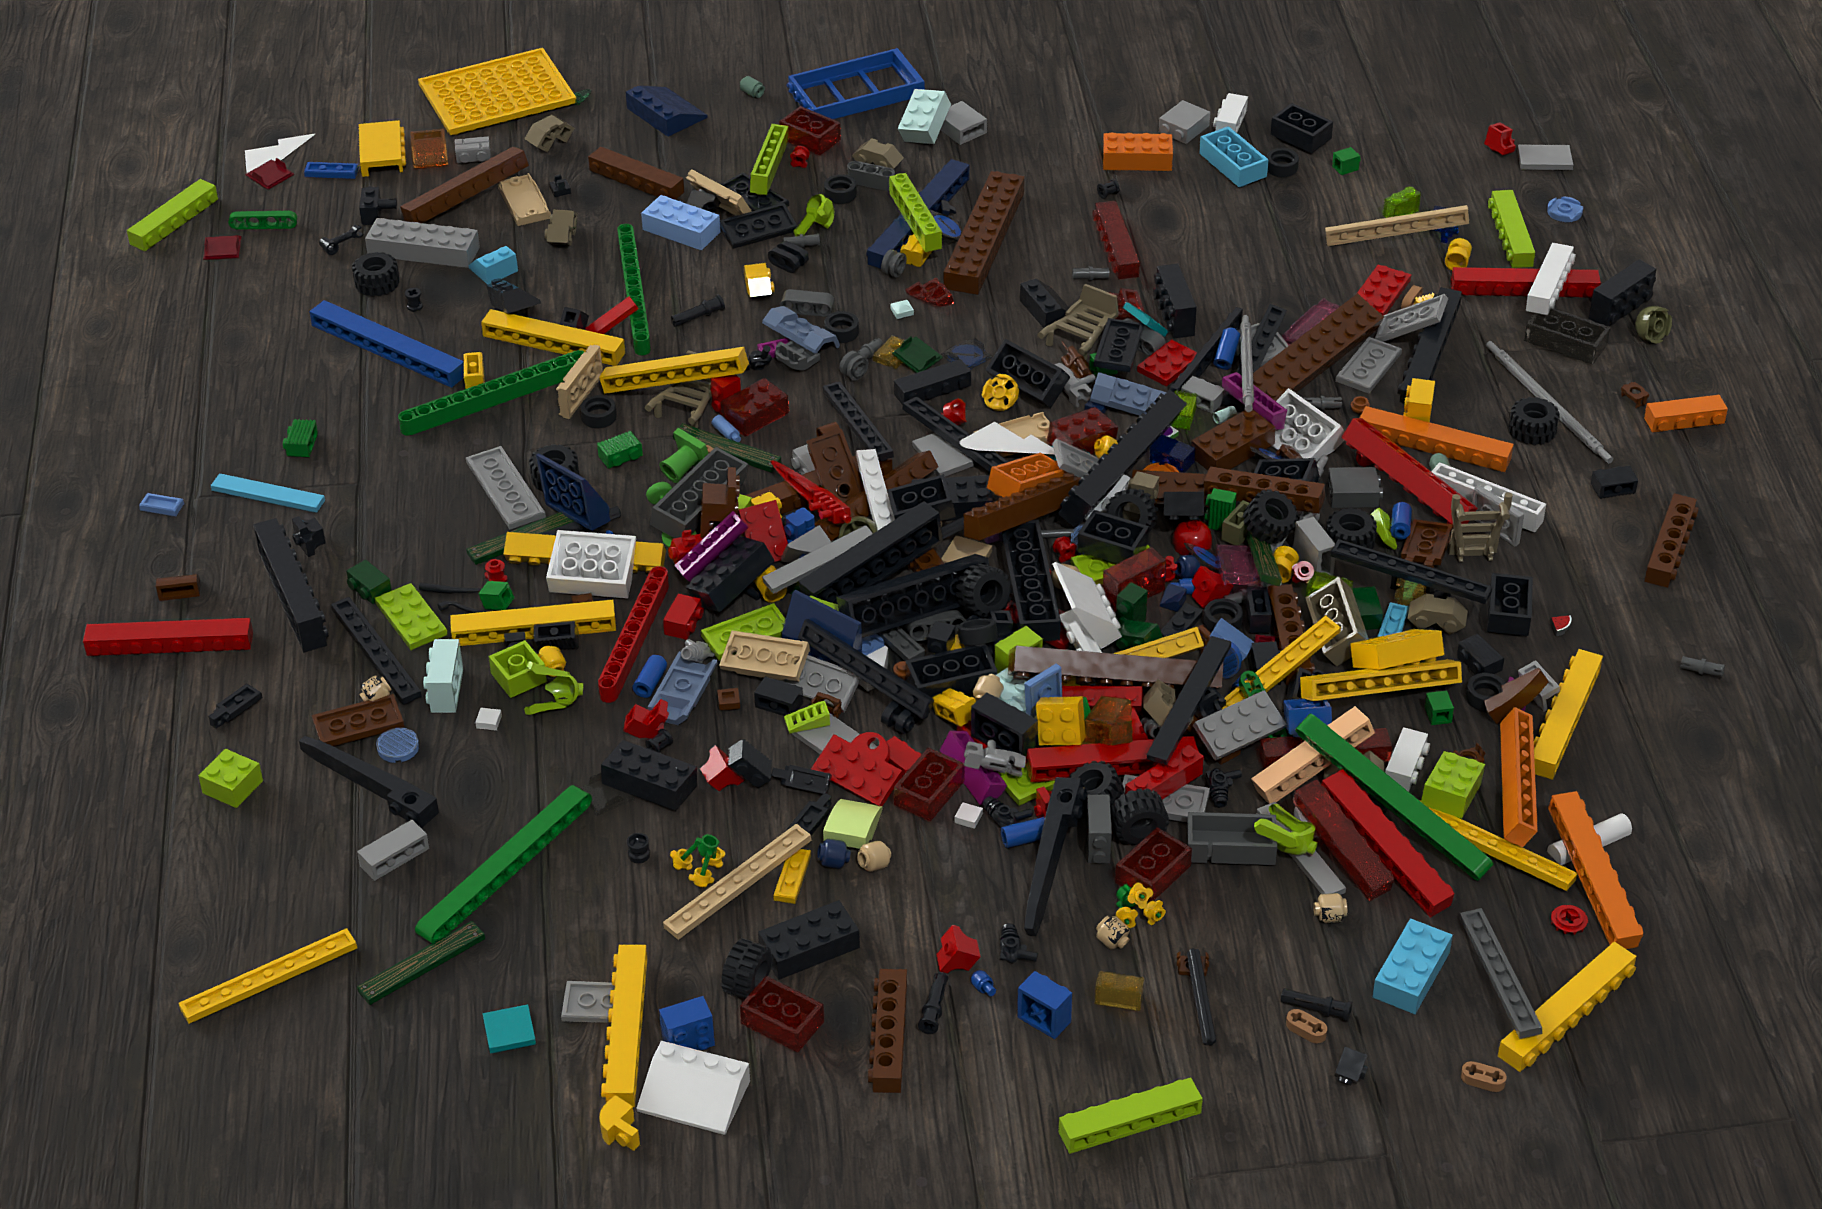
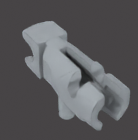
(1076, 387)
(993, 758)

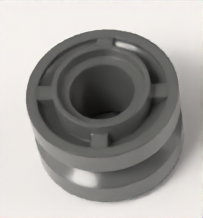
(893, 263)
(854, 365)

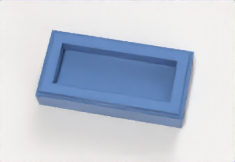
(161, 504)

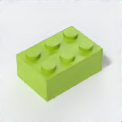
(1453, 784)

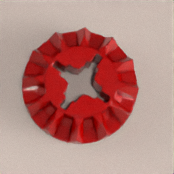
(1573, 914)

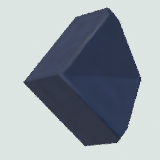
(1173, 597)

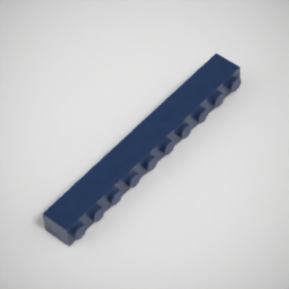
(942, 187)

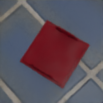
(270, 173)
(222, 247)

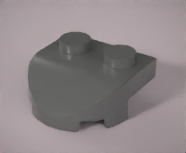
(796, 355)

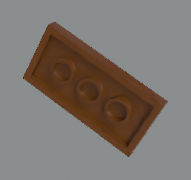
(1176, 483)
(358, 720)

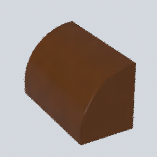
(178, 587)

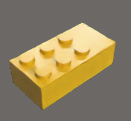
(1397, 649)

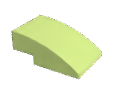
(852, 822)

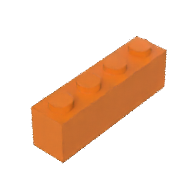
(1685, 413)

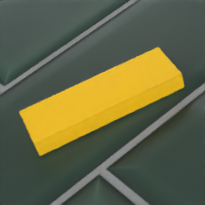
(792, 876)

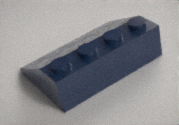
(663, 109)
(572, 494)
(835, 622)

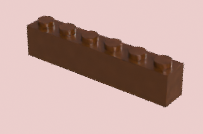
(635, 173)

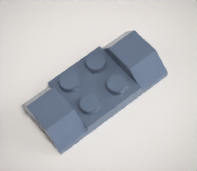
(798, 329)
(1123, 394)
(683, 687)

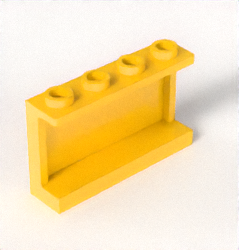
(381, 145)

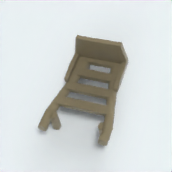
(1090, 300)
(670, 394)
(1477, 544)

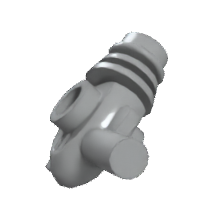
(696, 651)

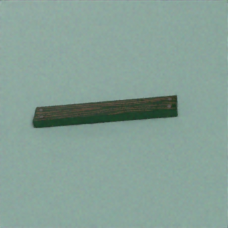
(748, 454)
(495, 546)
(1264, 560)
(420, 962)

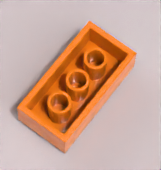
(1137, 151)
(1022, 474)

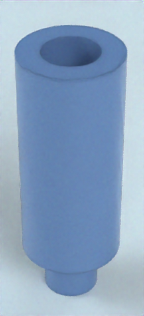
(726, 428)

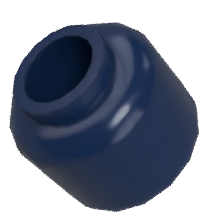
(1187, 566)
(833, 853)

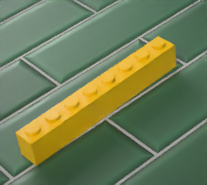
(550, 336)
(674, 370)
(539, 548)
(491, 626)
(1378, 681)
(1565, 712)
(1569, 1005)
(626, 1024)

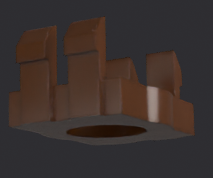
(1637, 398)
(1289, 451)
(836, 710)
(1473, 752)
(1183, 961)

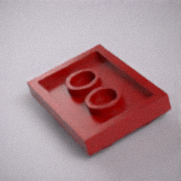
(1167, 362)
(765, 526)

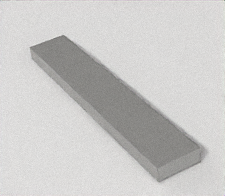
(809, 563)
(1313, 866)

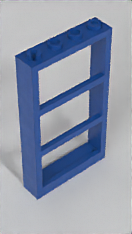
(859, 66)

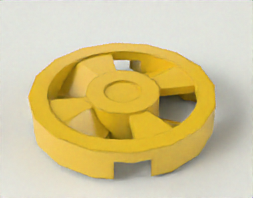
(1000, 392)

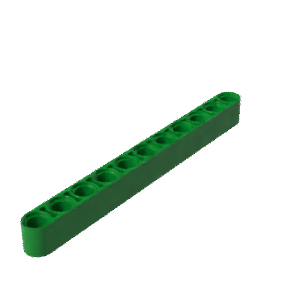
(634, 289)
(486, 394)
(1394, 797)
(503, 864)

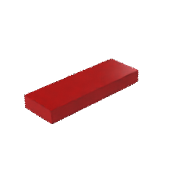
(613, 316)

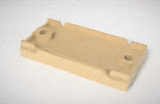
(524, 199)
(729, 199)
(579, 381)
(1026, 426)
(765, 656)

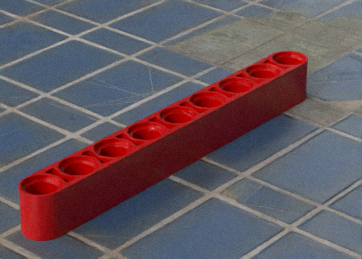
(633, 634)

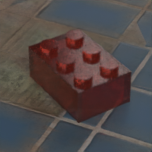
(811, 130)
(755, 406)
(1082, 429)
(1143, 569)
(929, 784)
(1154, 863)
(782, 1013)

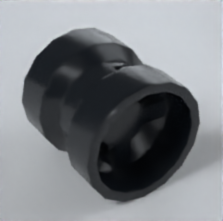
(638, 848)

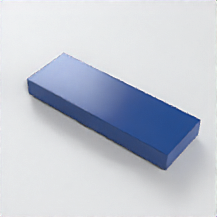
(331, 170)

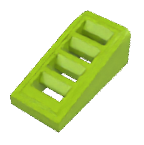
(1384, 527)
(818, 712)

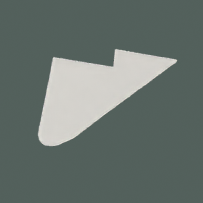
(259, 156)
(997, 438)

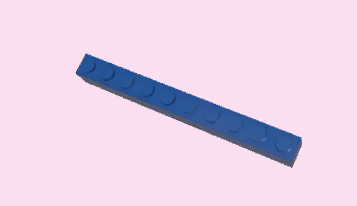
(387, 343)

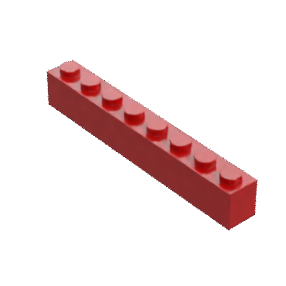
(1518, 281)
(1403, 469)
(168, 636)
(1061, 761)
(1392, 847)

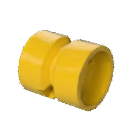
(1458, 253)
(1285, 559)
(765, 591)

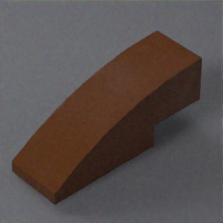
(1516, 694)

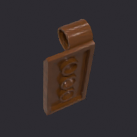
(832, 451)

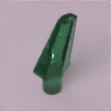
(581, 96)

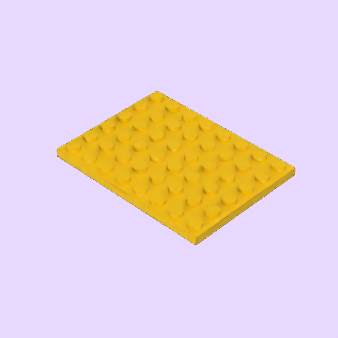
(496, 91)

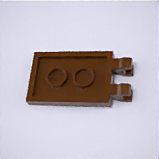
(1427, 542)

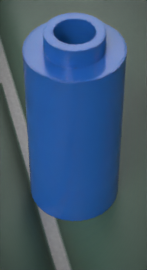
(1227, 348)
(1401, 520)
(649, 676)
(1022, 832)

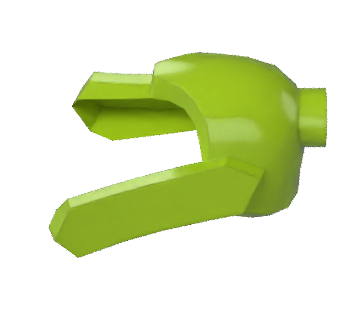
(818, 210)
(562, 686)
(1295, 842)

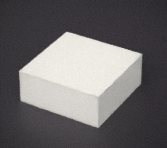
(488, 719)
(968, 815)

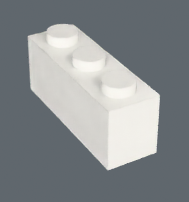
(1231, 112)
(1408, 757)

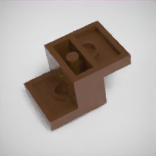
(719, 501)

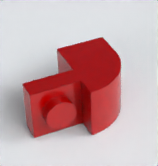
(646, 723)

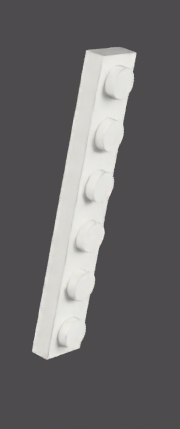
(875, 487)

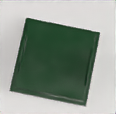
(916, 354)

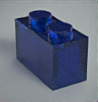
(1172, 452)

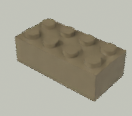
(1339, 604)

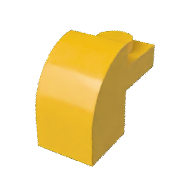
(616, 1123)

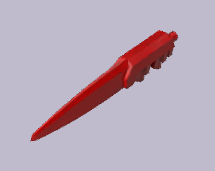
(819, 498)

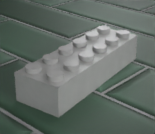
(423, 242)

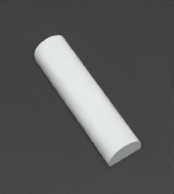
(1609, 831)

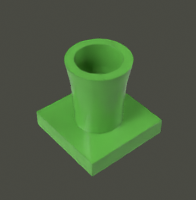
(689, 454)

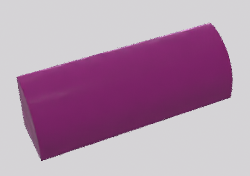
(1262, 402)
(711, 546)
(979, 781)

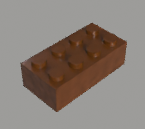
(1231, 440)

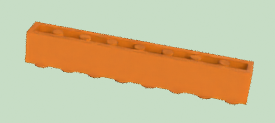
(1440, 439)
(1518, 777)
(1595, 870)

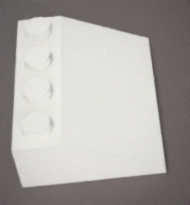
(1307, 428)
(591, 564)
(1089, 605)
(693, 1087)

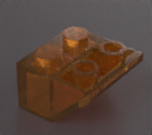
(429, 148)
(1110, 721)

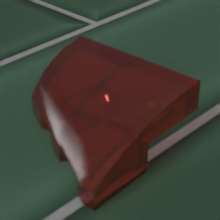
(932, 292)

